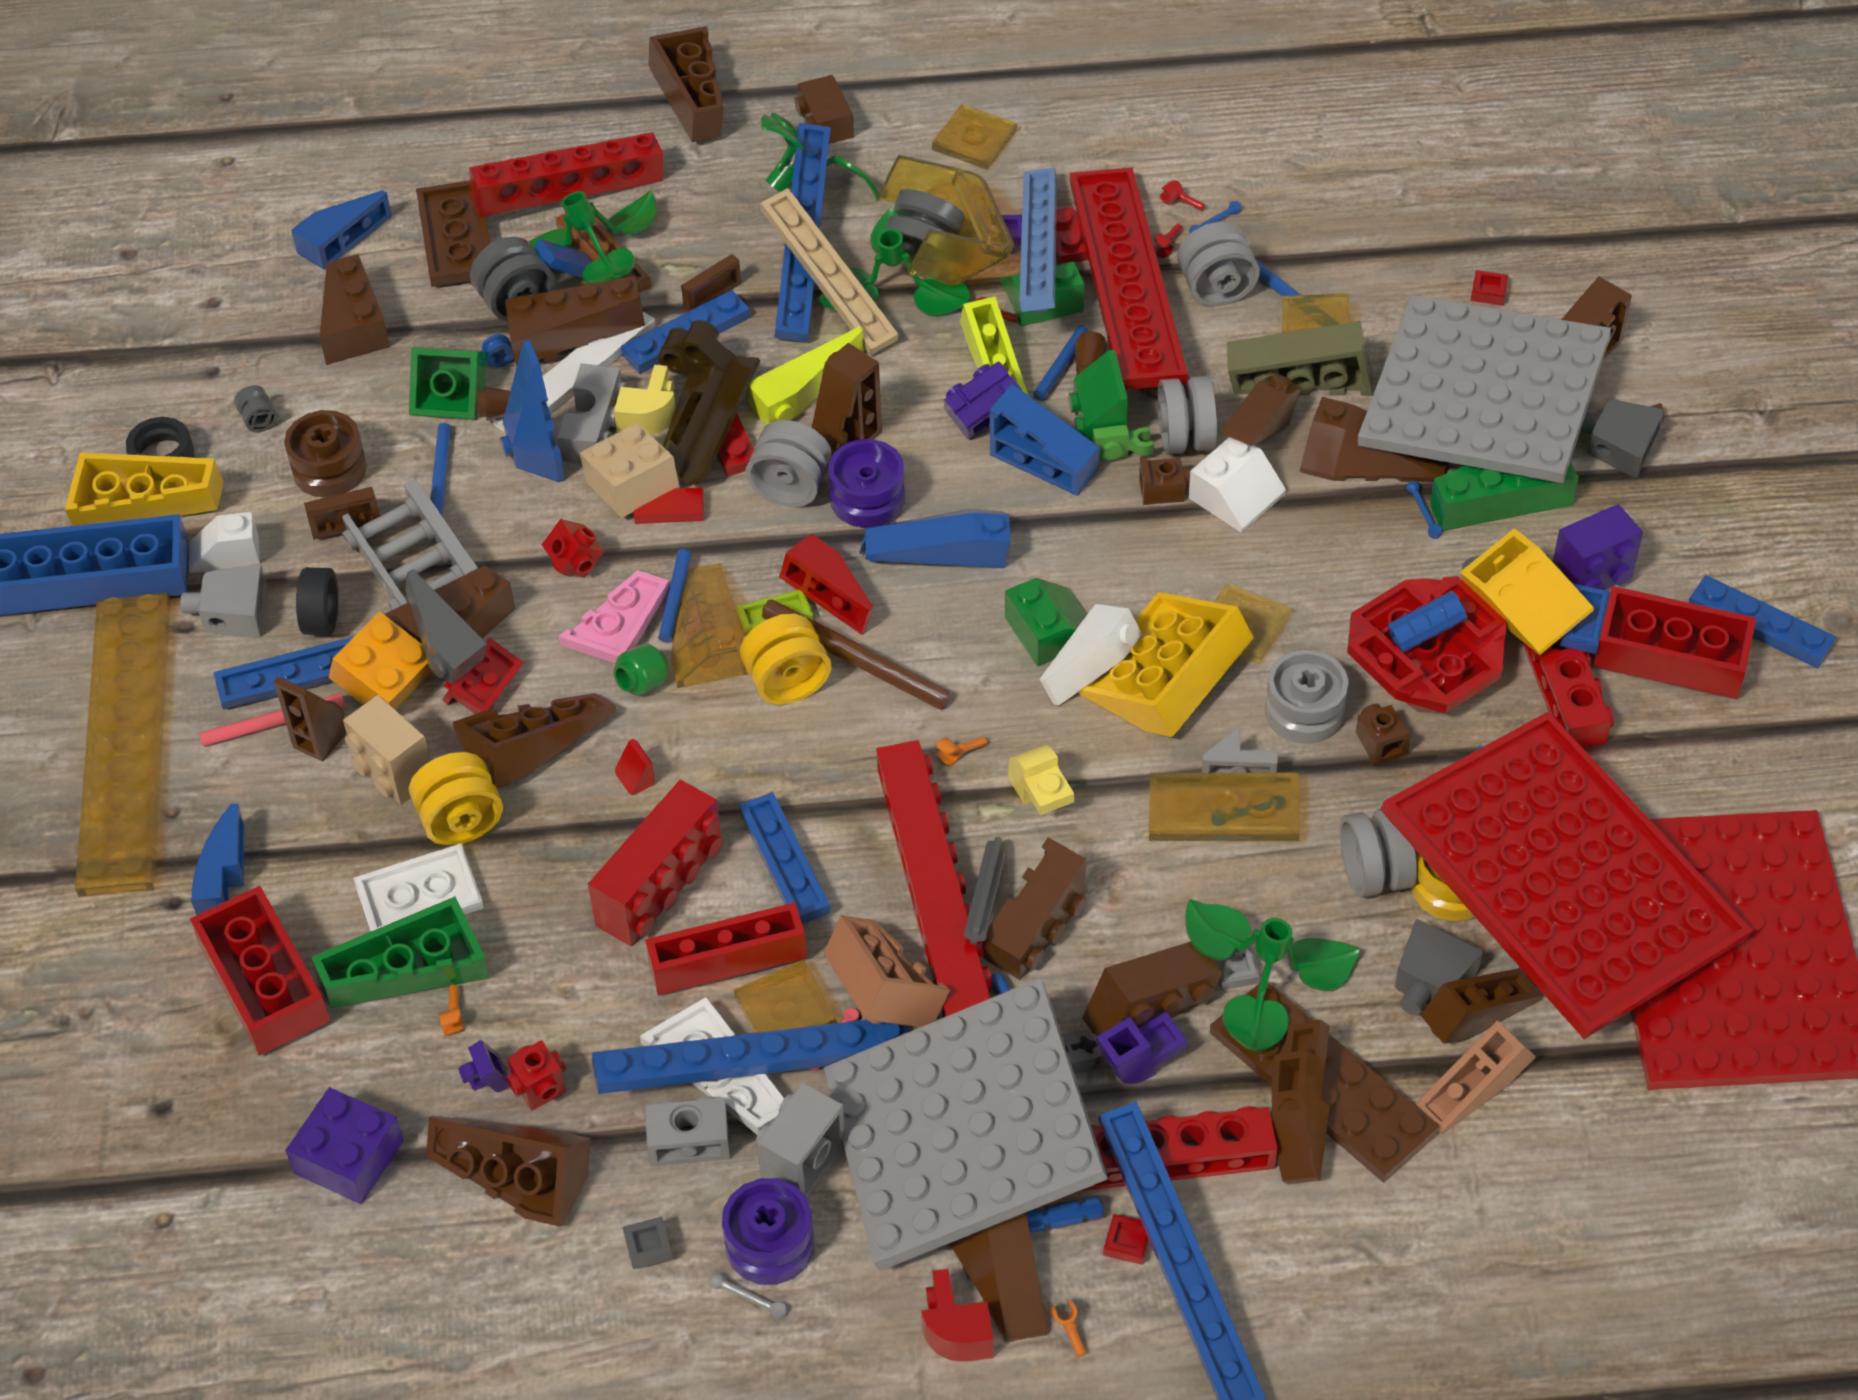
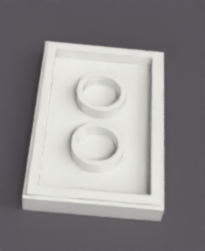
(416, 885)

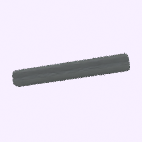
(986, 891)

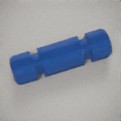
(1065, 1214)

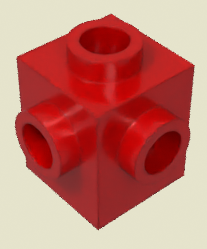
(572, 548)
(536, 1074)

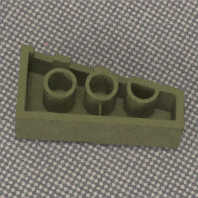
(1311, 358)

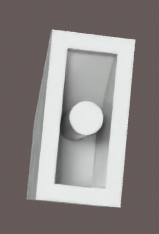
(225, 543)

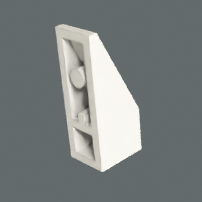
(1092, 650)

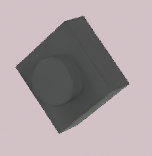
(647, 1243)

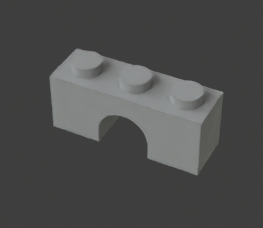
(596, 395)

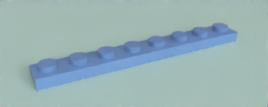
(1038, 240)

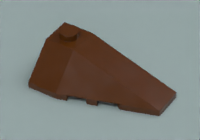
(1335, 453)
(526, 739)
(524, 1166)
(1006, 1276)

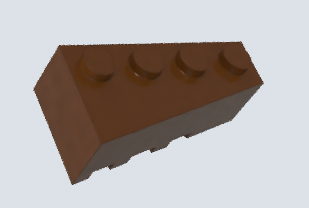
(688, 80)
(573, 316)

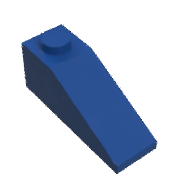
(337, 229)

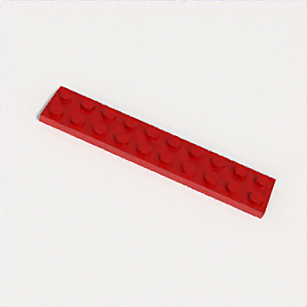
(1127, 277)

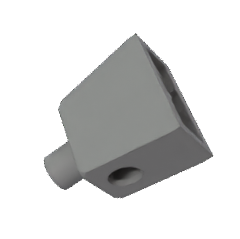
(230, 601)

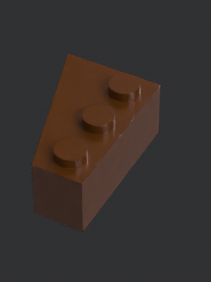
(848, 398)
(1039, 912)
(1150, 986)

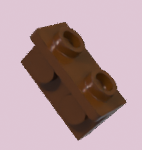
(327, 513)

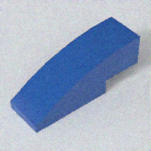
(220, 862)

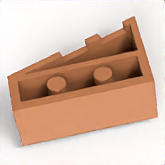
(880, 977)

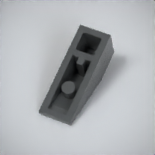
(446, 638)

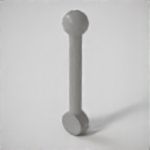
(776, 1309)

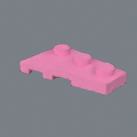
(620, 620)

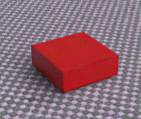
(1489, 287)
(1126, 1240)

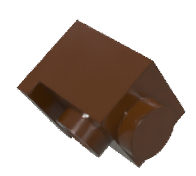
(1163, 480)
(1382, 733)

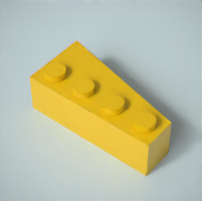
(141, 487)

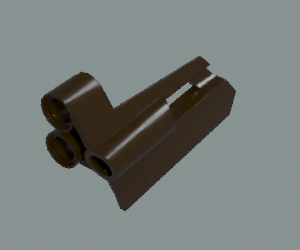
(710, 395)

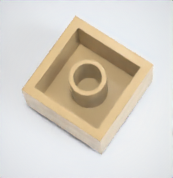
(629, 469)
(385, 747)

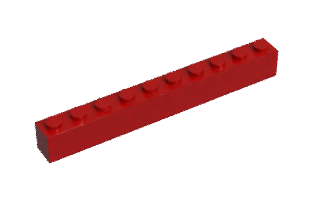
(931, 875)

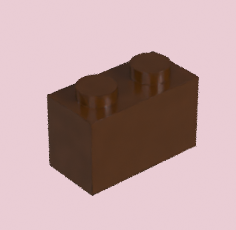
(825, 105)

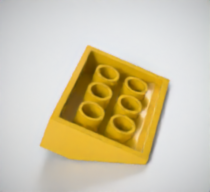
(1173, 663)

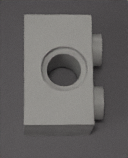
(673, 1146)

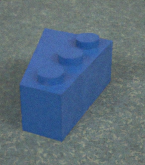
(1040, 442)

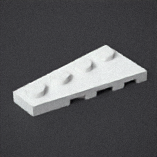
(747, 1098)

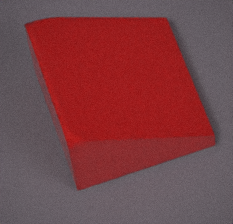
(635, 768)

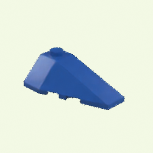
(529, 421)
(948, 538)

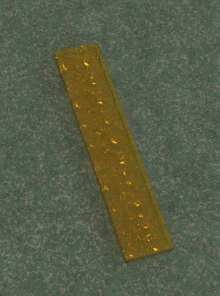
(123, 746)

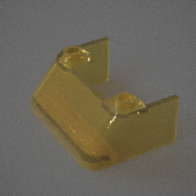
(983, 235)

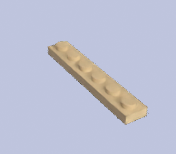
(828, 270)

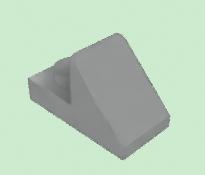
(1228, 758)

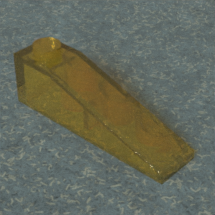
(706, 630)

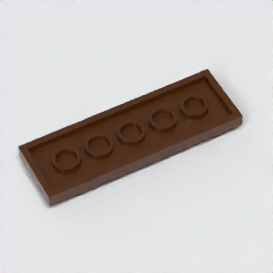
(1364, 1110)

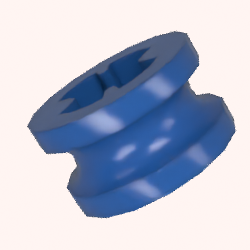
(500, 357)

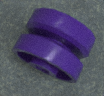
(866, 483)
(768, 1231)

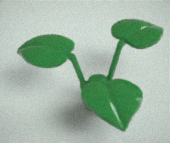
(782, 174)
(581, 215)
(930, 298)
(1321, 966)

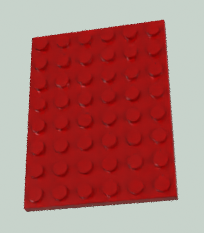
(1566, 873)
(1785, 995)

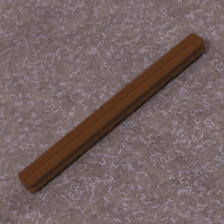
(869, 660)

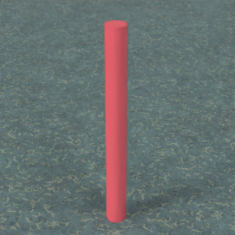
(252, 725)

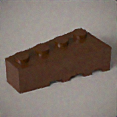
(1603, 306)

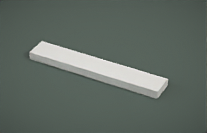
(601, 352)

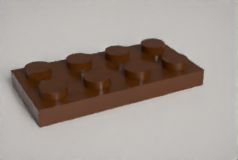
(451, 231)

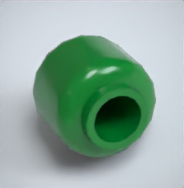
(640, 669)

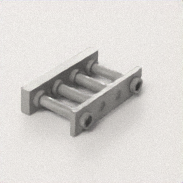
(431, 527)

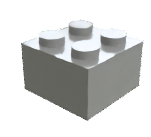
(802, 1139)

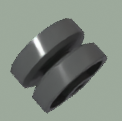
(921, 212)
(508, 271)

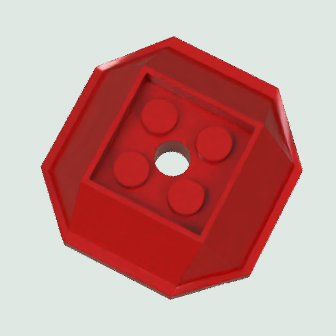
(1442, 669)

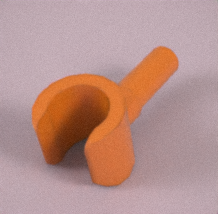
(951, 753)
(451, 1020)
(1070, 1328)

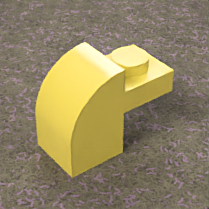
(649, 407)
(1039, 779)

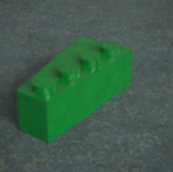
(1484, 495)
(403, 958)

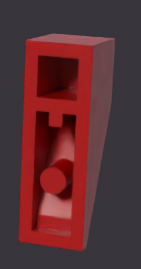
(827, 581)

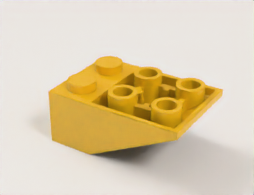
(1527, 591)

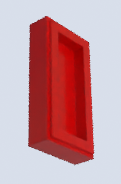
(673, 506)

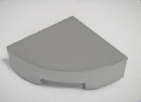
(1239, 970)

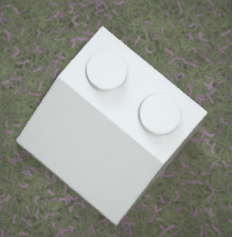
(1235, 484)

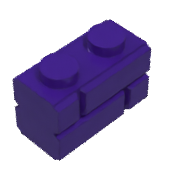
(971, 403)

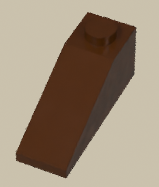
(1263, 410)
(311, 721)
(1476, 1003)

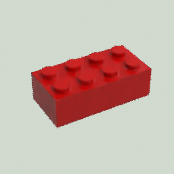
(1675, 642)
(655, 863)
(260, 970)

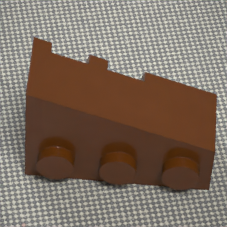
(350, 313)
(478, 598)

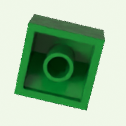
(1068, 295)
(446, 381)
(1099, 396)
(1042, 617)

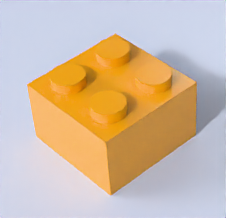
(380, 662)

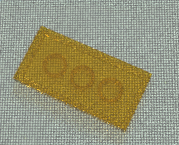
(1224, 807)

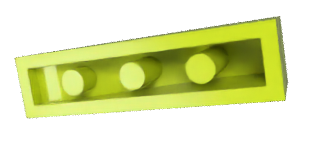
(988, 337)
(796, 384)

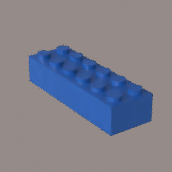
(92, 563)

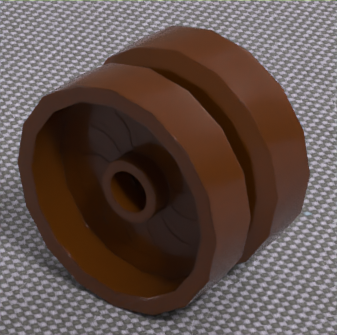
(325, 453)

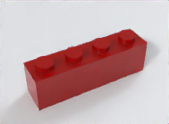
(726, 948)

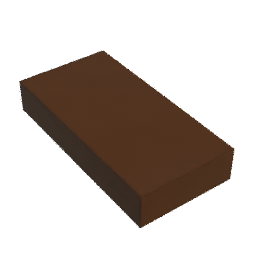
(711, 283)

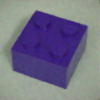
(1599, 549)
(345, 1145)

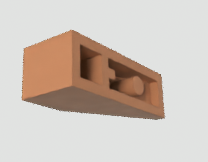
(1475, 1077)

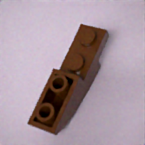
(1297, 1106)

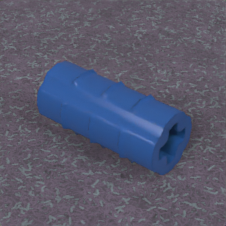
(1427, 621)

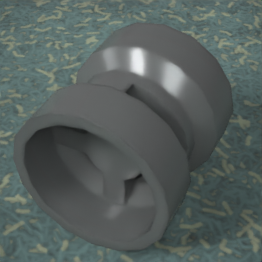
(255, 408)

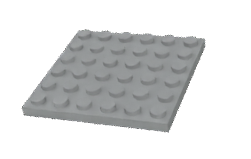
(1485, 388)
(963, 1124)

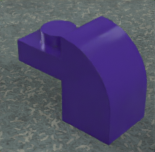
(1138, 1051)

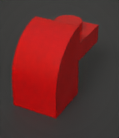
(957, 1331)

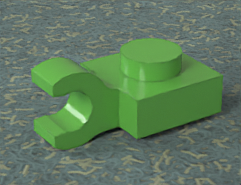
(1116, 442)

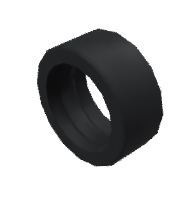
(157, 430)
(317, 601)

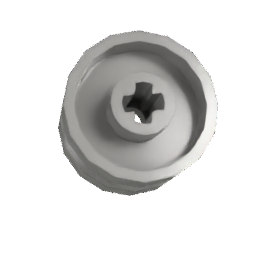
(1218, 264)
(1187, 414)
(788, 463)
(1306, 696)
(1376, 854)

